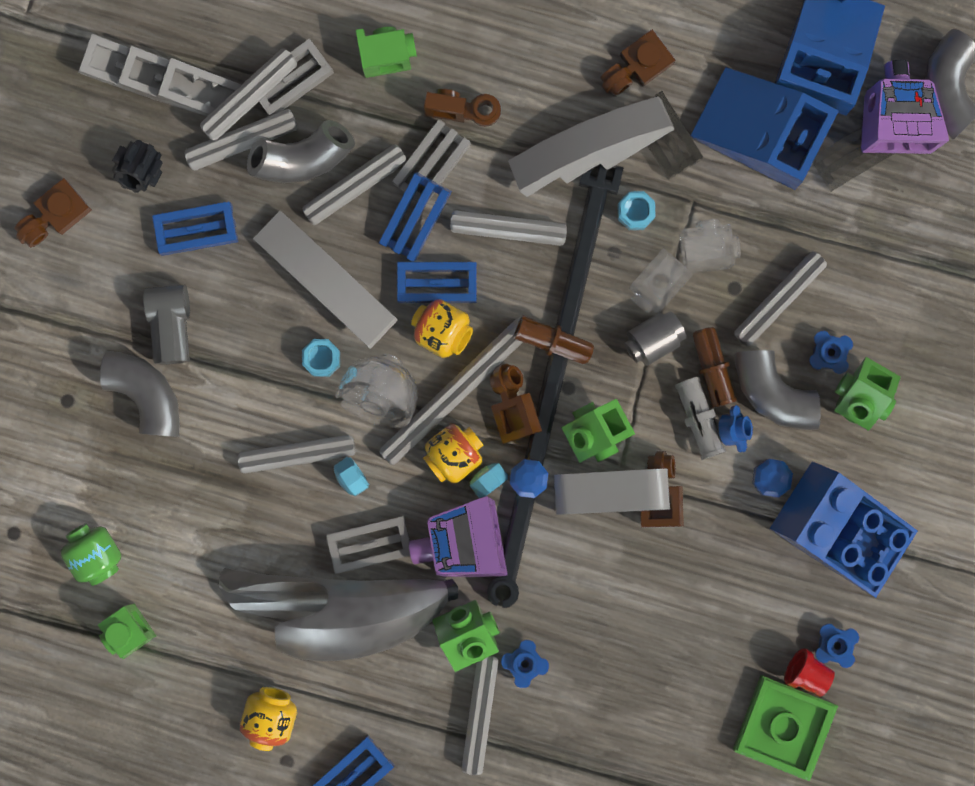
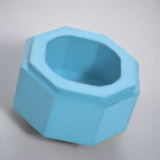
(636, 210)
(321, 357)
(350, 477)
(488, 479)

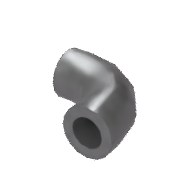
(948, 71)
(300, 159)
(146, 388)
(772, 396)

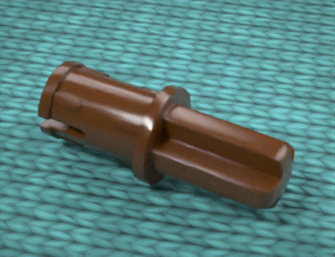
(553, 340)
(713, 367)

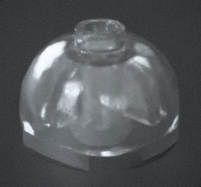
(380, 389)

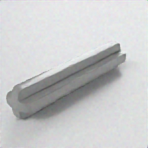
(248, 94)
(240, 139)
(354, 184)
(508, 228)
(780, 298)
(296, 454)
(479, 716)

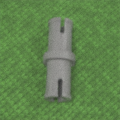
(700, 418)

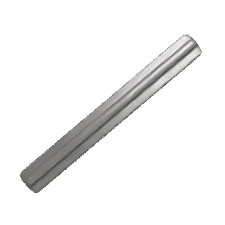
(451, 395)

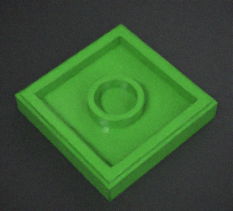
(785, 728)

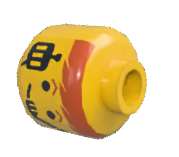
(441, 328)
(453, 453)
(268, 718)

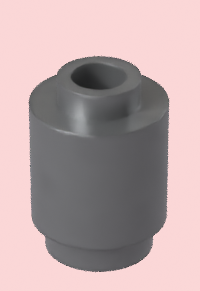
(655, 338)

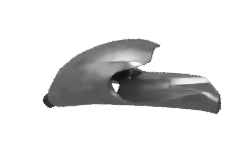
(338, 616)

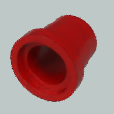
(808, 673)

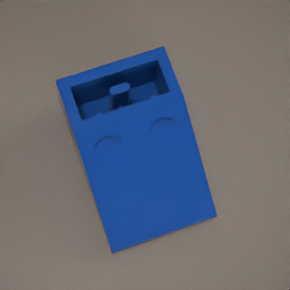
(831, 50)
(764, 126)
(844, 528)

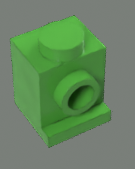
(385, 51)
(125, 631)

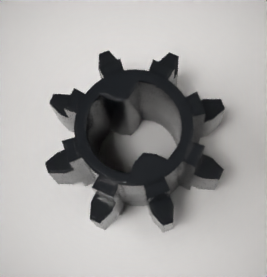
(137, 166)

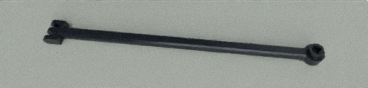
(556, 368)

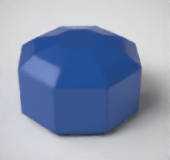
(529, 478)
(772, 478)

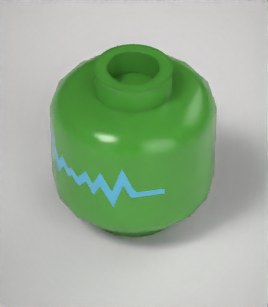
(91, 554)

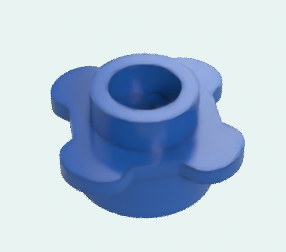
(820, 356)
(735, 429)
(826, 650)
(523, 675)

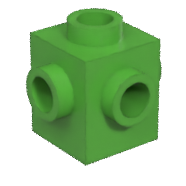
(867, 394)
(590, 434)
(466, 635)

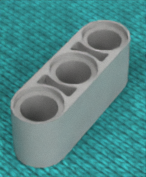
(611, 491)

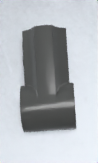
(167, 313)

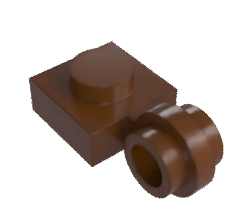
(644, 60)
(449, 106)
(60, 208)
(515, 414)
(669, 517)

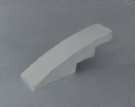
(155, 76)
(597, 141)
(325, 279)

